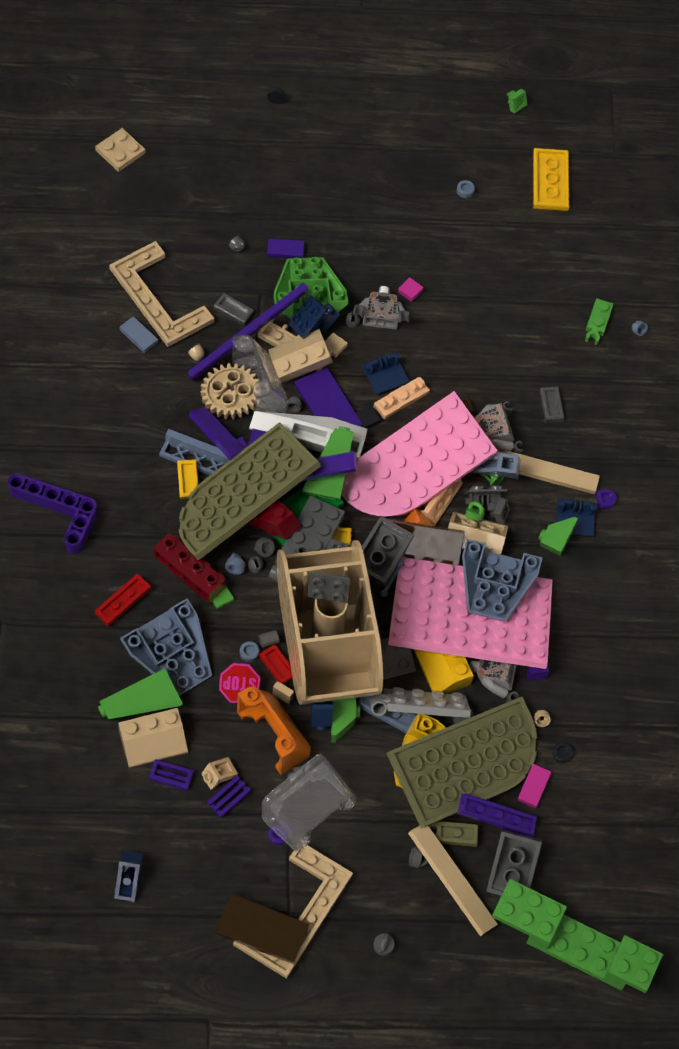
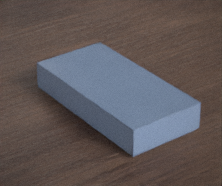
(138, 334)

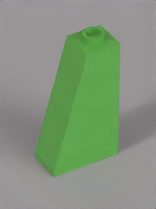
(331, 486)
(144, 696)

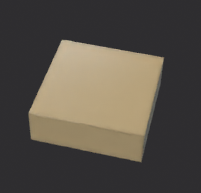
(336, 344)
(283, 692)

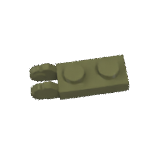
(456, 833)

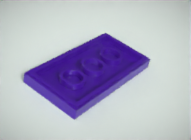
(325, 397)

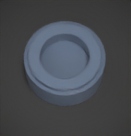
(465, 189)
(249, 651)

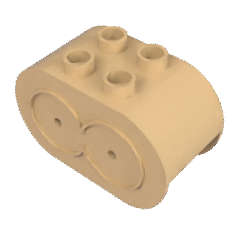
(330, 643)

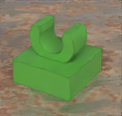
(517, 100)

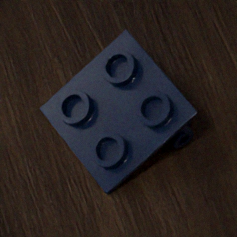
(307, 316)
(385, 373)
(580, 509)

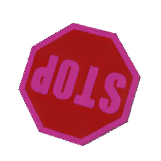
(236, 679)

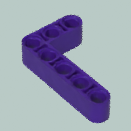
(59, 505)

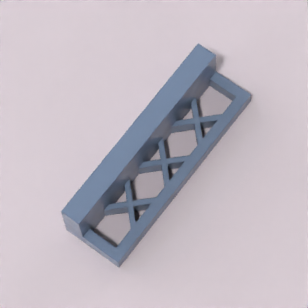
(195, 447)

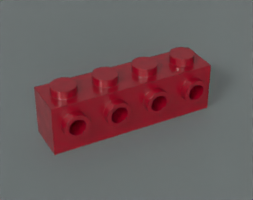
(184, 565)

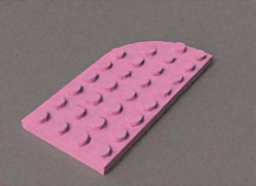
(418, 461)

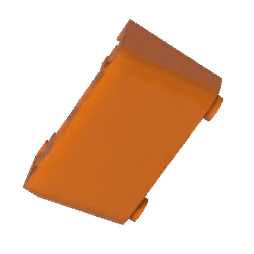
(291, 743)

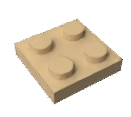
(120, 149)

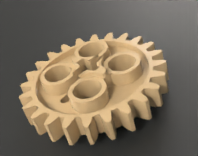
(230, 391)

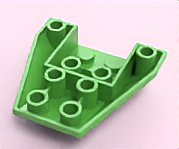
(318, 277)

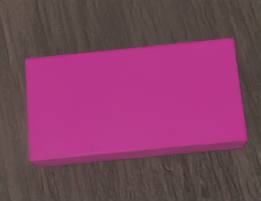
(534, 786)

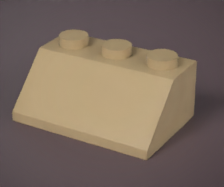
(300, 356)
(482, 531)
(153, 737)

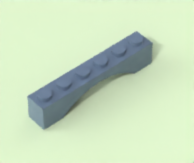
(500, 465)

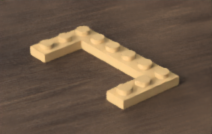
(126, 273)
(334, 881)

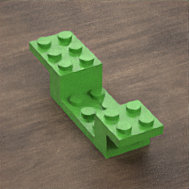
(574, 942)

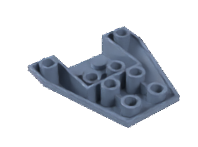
(496, 581)
(172, 643)

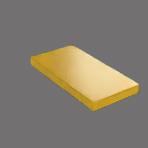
(550, 179)

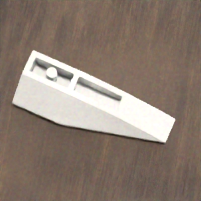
(310, 431)

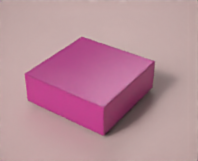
(410, 289)

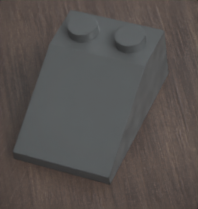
(384, 550)
(514, 860)

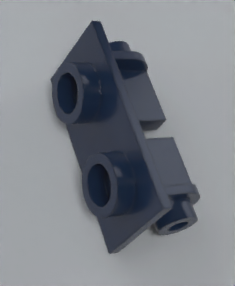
(326, 319)

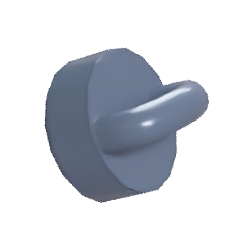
(235, 564)

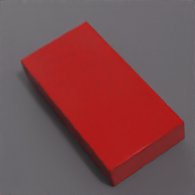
(277, 664)

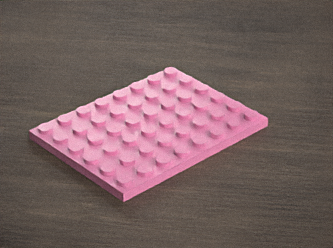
(434, 618)

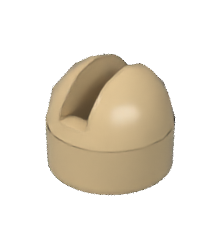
(196, 352)
(542, 723)

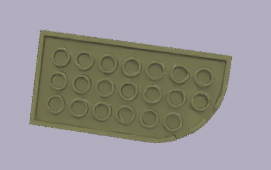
(243, 489)
(470, 757)

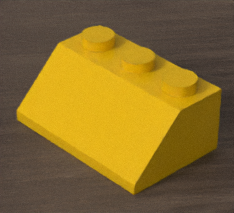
(444, 671)

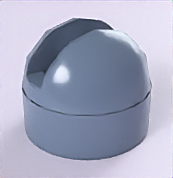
(639, 325)

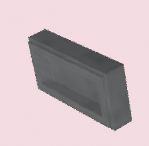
(233, 309)
(551, 404)

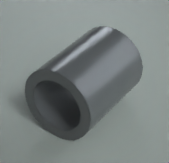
(268, 638)

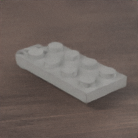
(420, 703)

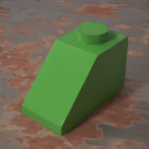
(557, 535)
(343, 717)

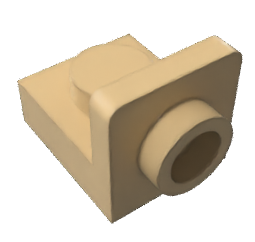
(218, 772)

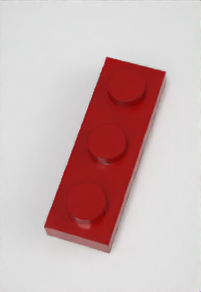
(122, 600)

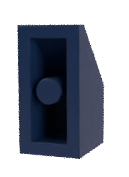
(321, 715)
(128, 875)

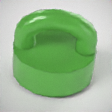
(474, 513)

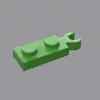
(598, 320)

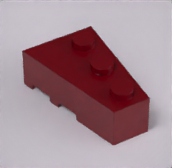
(276, 520)

